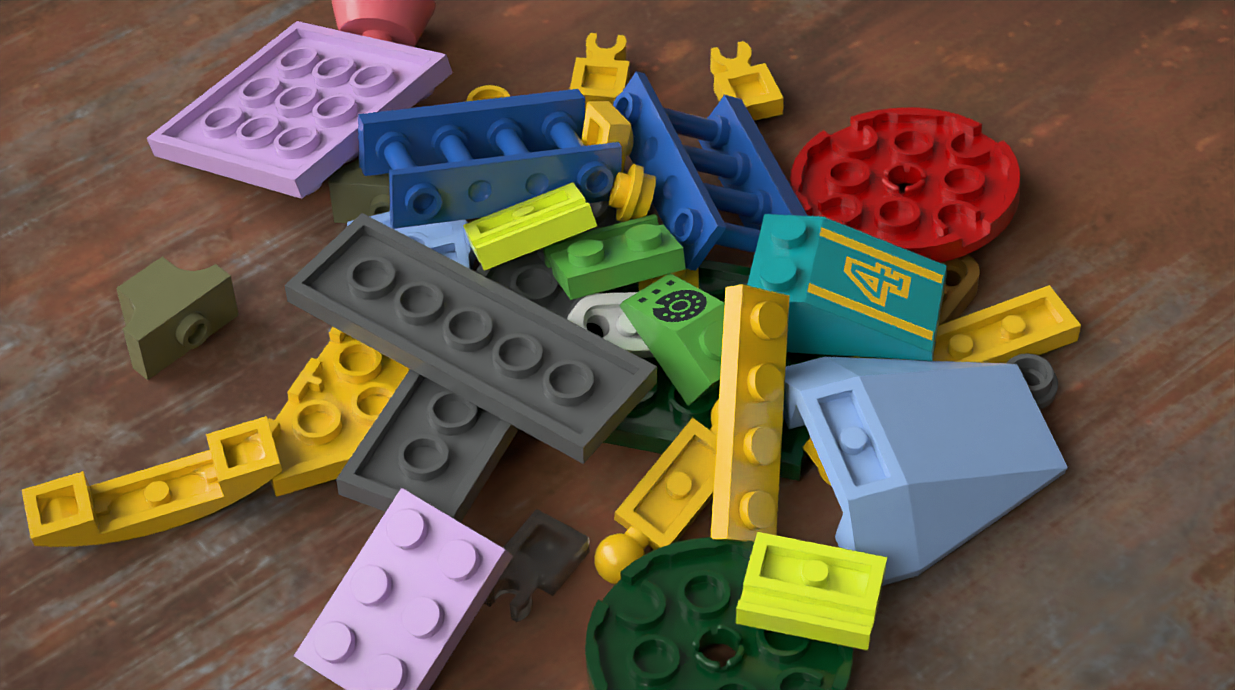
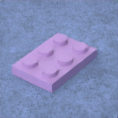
(404, 600)

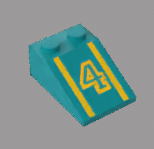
(849, 289)

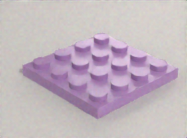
(295, 107)

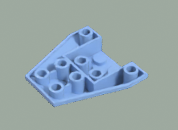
(921, 450)

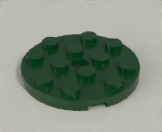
(680, 602)

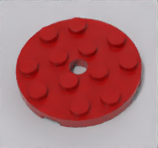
(960, 180)

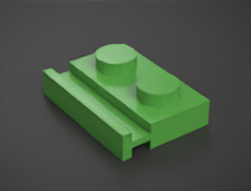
(614, 256)

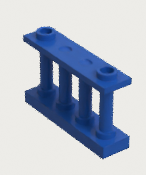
(730, 150)
(483, 155)

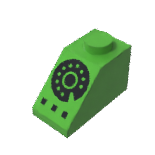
(682, 333)

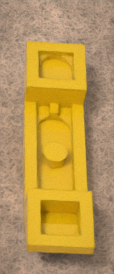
(156, 498)

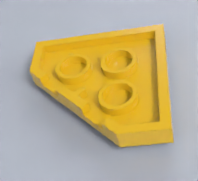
(331, 411)

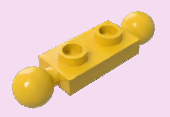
(664, 499)

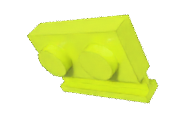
(529, 225)
(811, 590)

